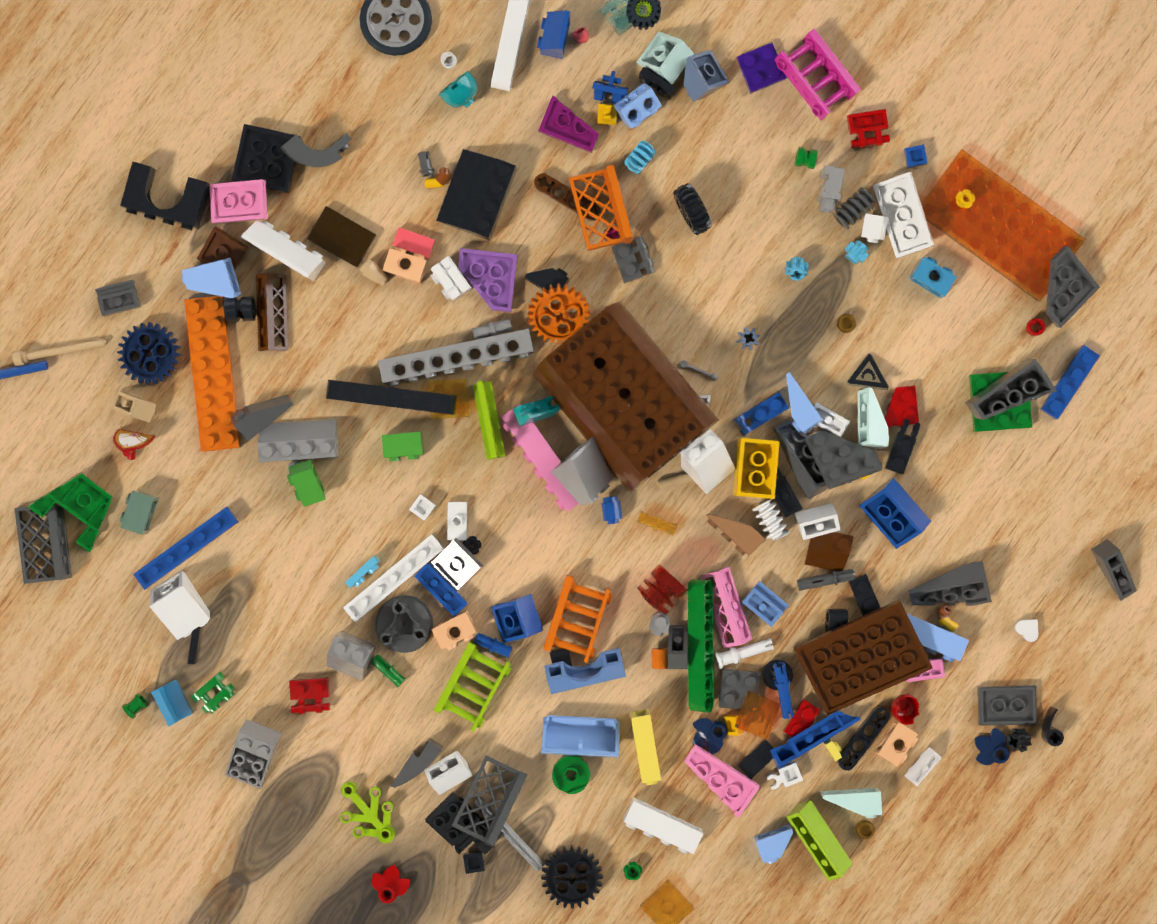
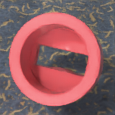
(581, 35)

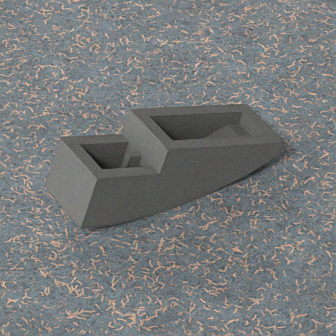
(418, 763)

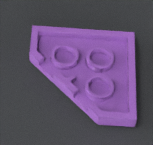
(491, 276)

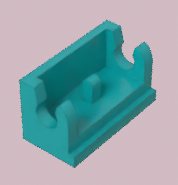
(535, 411)

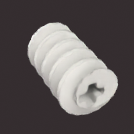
(770, 520)

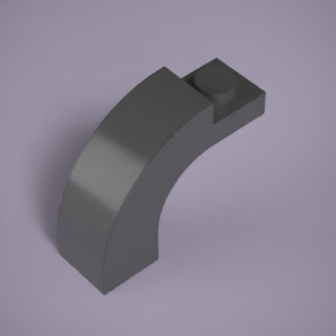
(308, 157)

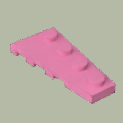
(729, 784)

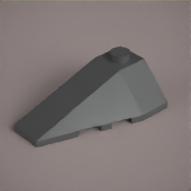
(800, 459)

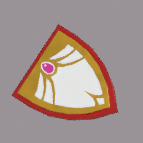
(130, 441)

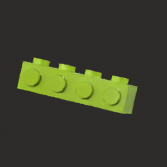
(819, 840)

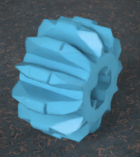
(640, 157)

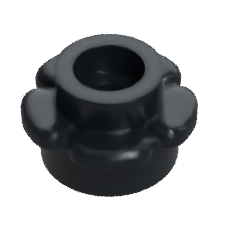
(472, 540)

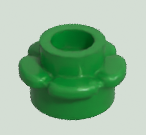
(636, 874)

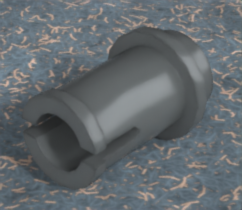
(425, 164)

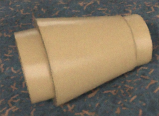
(373, 272)

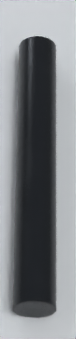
(193, 646)

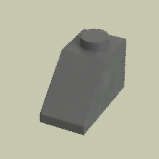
(678, 647)

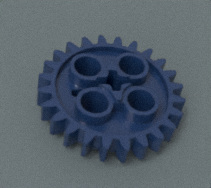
(134, 343)

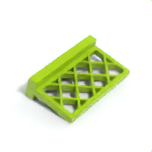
(489, 420)

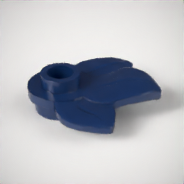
(706, 736)
(989, 746)

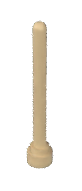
(21, 357)

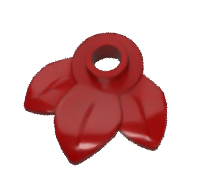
(390, 881)

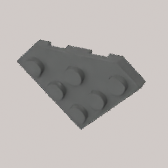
(1068, 286)
(841, 459)

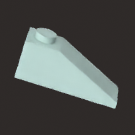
(871, 422)
(861, 801)

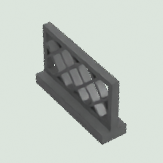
(60, 553)
(504, 808)

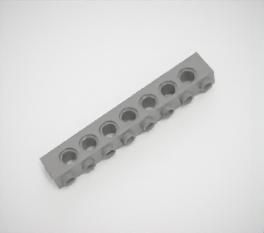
(389, 365)

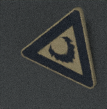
(868, 375)

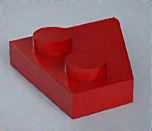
(902, 406)

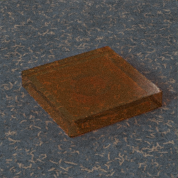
(757, 715)

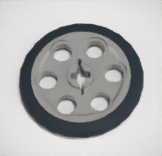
(394, 45)

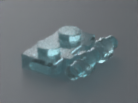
(618, 19)

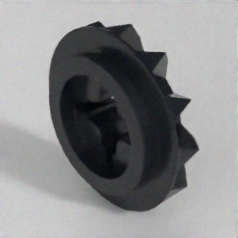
(768, 676)

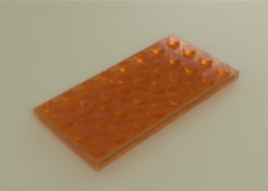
(1000, 226)

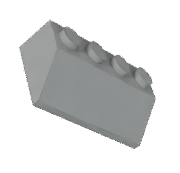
(298, 441)

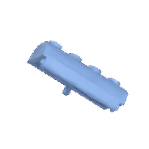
(580, 736)

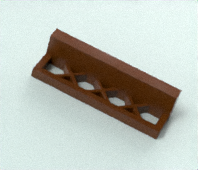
(267, 312)

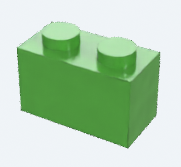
(403, 445)
(306, 482)

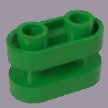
(225, 693)

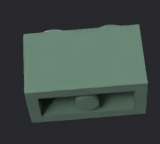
(138, 512)

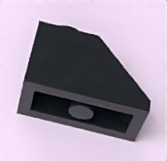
(547, 277)

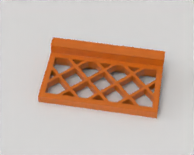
(617, 204)

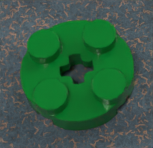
(566, 784)

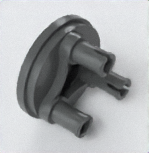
(404, 624)

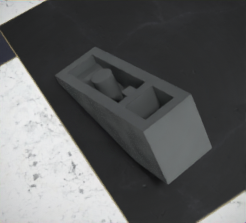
(257, 416)
(1114, 569)

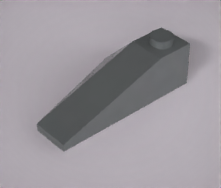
(960, 585)

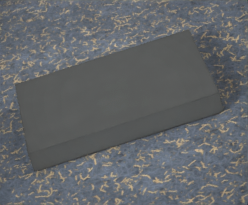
(1007, 705)

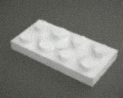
(905, 215)

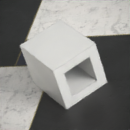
(874, 227)

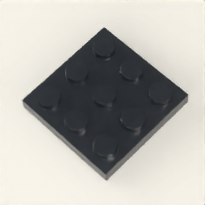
(263, 159)

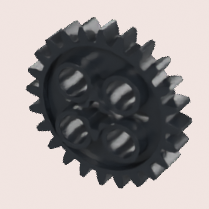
(572, 894)

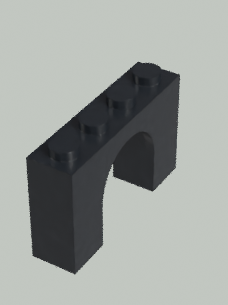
(138, 199)

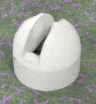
(448, 59)

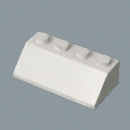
(284, 250)

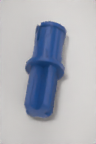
(493, 645)

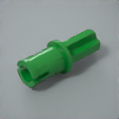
(388, 670)

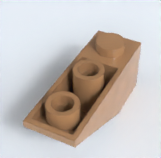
(741, 534)

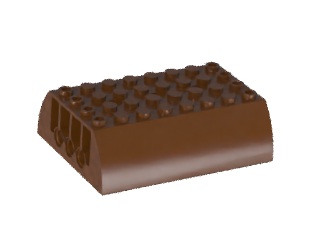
(617, 424)

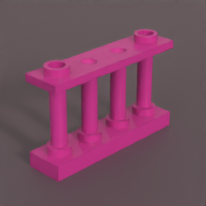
(831, 64)

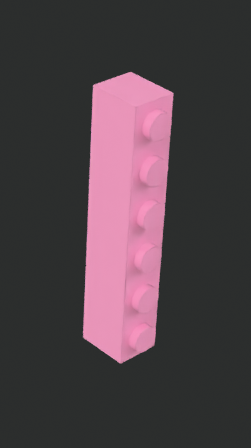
(541, 454)

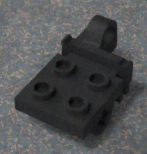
(443, 817)

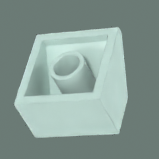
(665, 57)

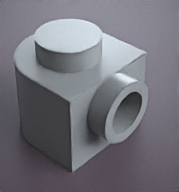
(659, 623)

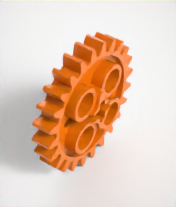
(568, 300)

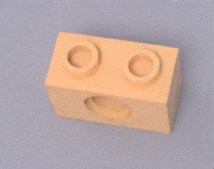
(413, 273)
(443, 635)
(886, 746)

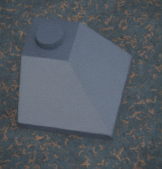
(703, 75)

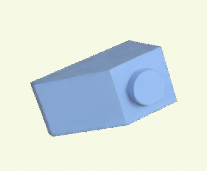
(773, 843)

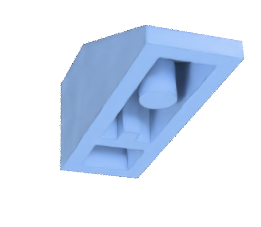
(802, 410)

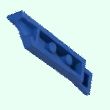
(812, 737)

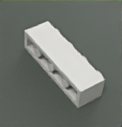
(663, 826)

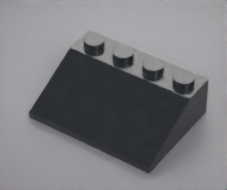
(477, 194)

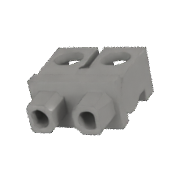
(828, 192)

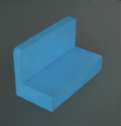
(172, 702)

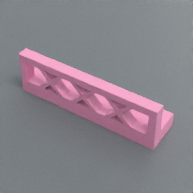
(730, 607)

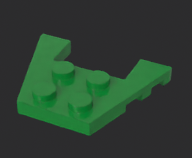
(83, 500)

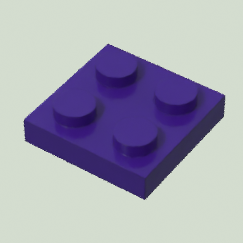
(760, 68)

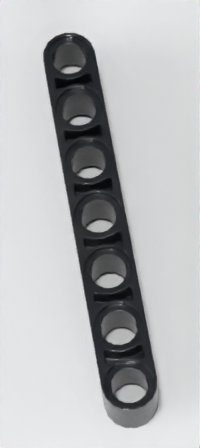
(391, 397)

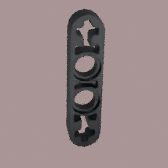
(865, 739)

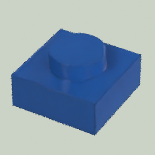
(915, 156)

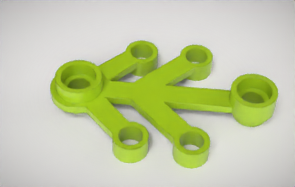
(369, 815)

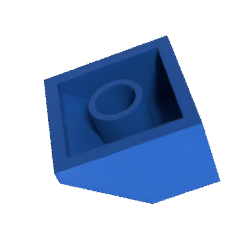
(555, 34)
(517, 618)

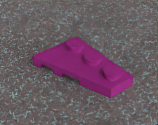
(567, 127)

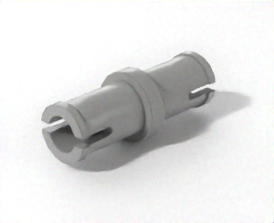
(492, 329)

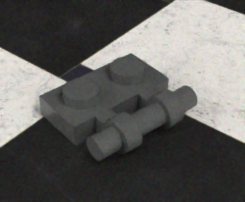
(627, 262)

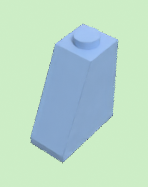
(213, 278)

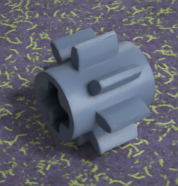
(743, 339)

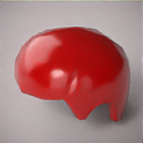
(905, 709)

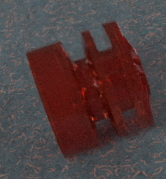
(662, 589)

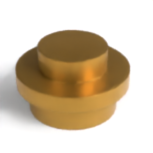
(846, 323)
(865, 829)

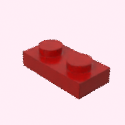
(802, 718)

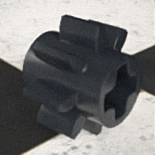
(1019, 740)

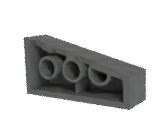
(1013, 389)

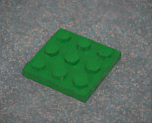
(1013, 418)

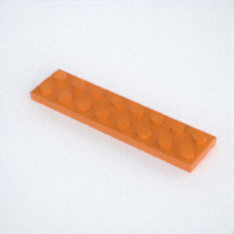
(212, 373)

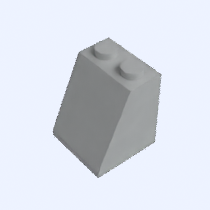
(584, 472)
(350, 655)

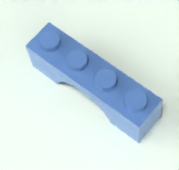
(566, 677)

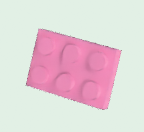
(238, 201)

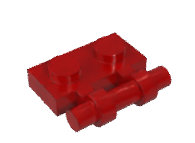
(868, 122)
(309, 689)

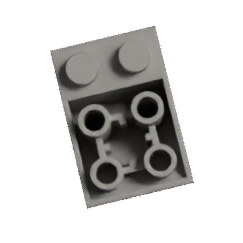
(253, 753)

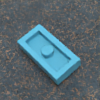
(357, 578)

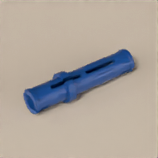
(782, 684)

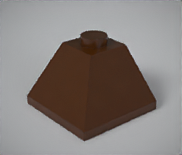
(829, 551)

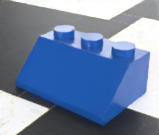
(895, 513)

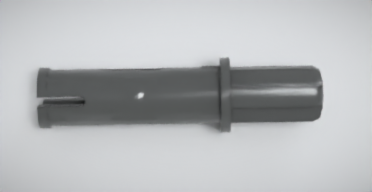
(827, 579)

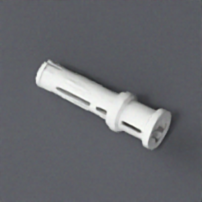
(735, 655)

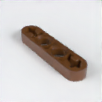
(565, 200)

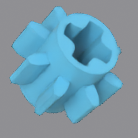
(856, 252)
(796, 268)

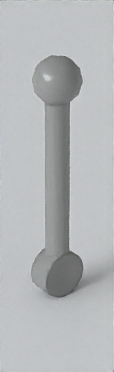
(684, 364)

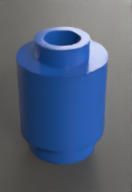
(611, 509)

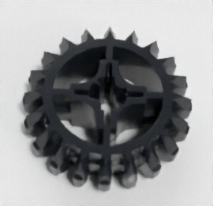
(692, 209)

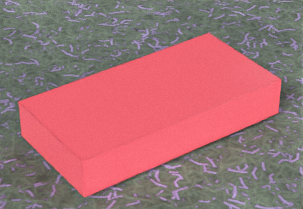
(414, 242)

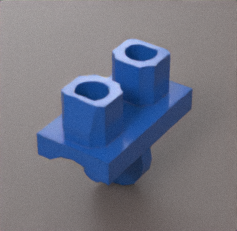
(601, 88)

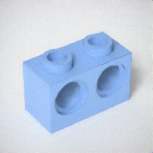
(635, 102)

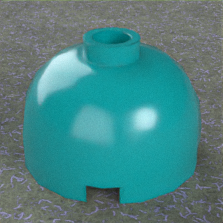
(460, 91)

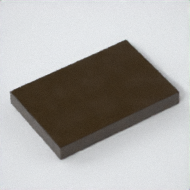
(341, 236)

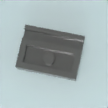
(118, 298)

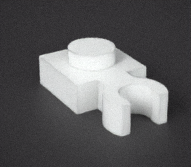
(788, 774)

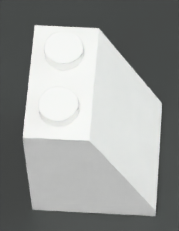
(707, 461)
(179, 605)

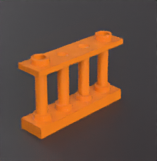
(559, 623)

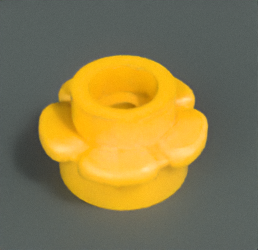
(960, 199)

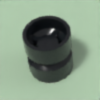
(240, 309)

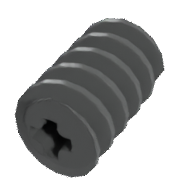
(854, 207)

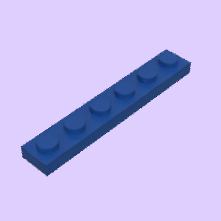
(186, 548)

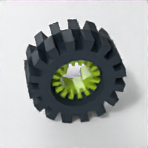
(642, 21)

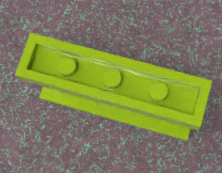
(453, 686)

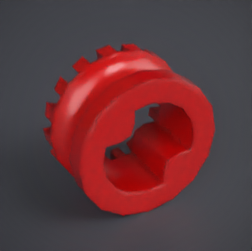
(1032, 322)

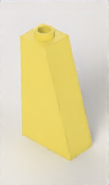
(645, 746)

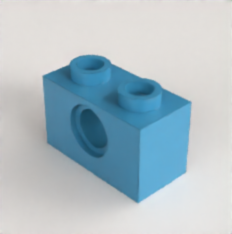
(921, 277)

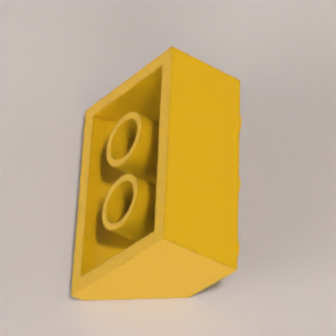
(756, 468)

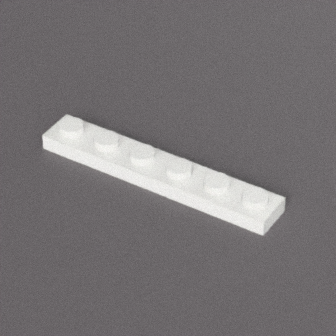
(393, 578)

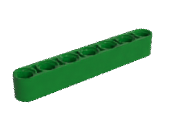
(700, 646)

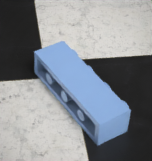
(939, 640)

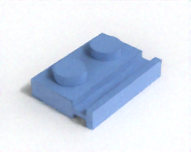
(765, 603)

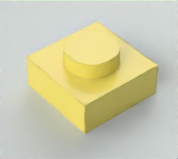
(833, 748)

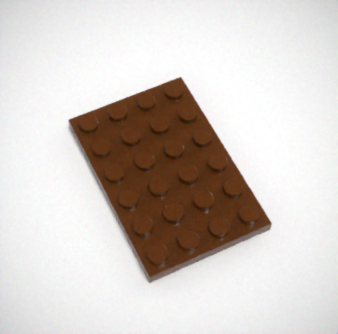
(863, 657)

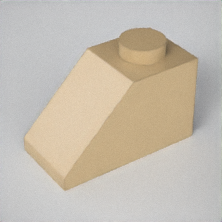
(134, 406)

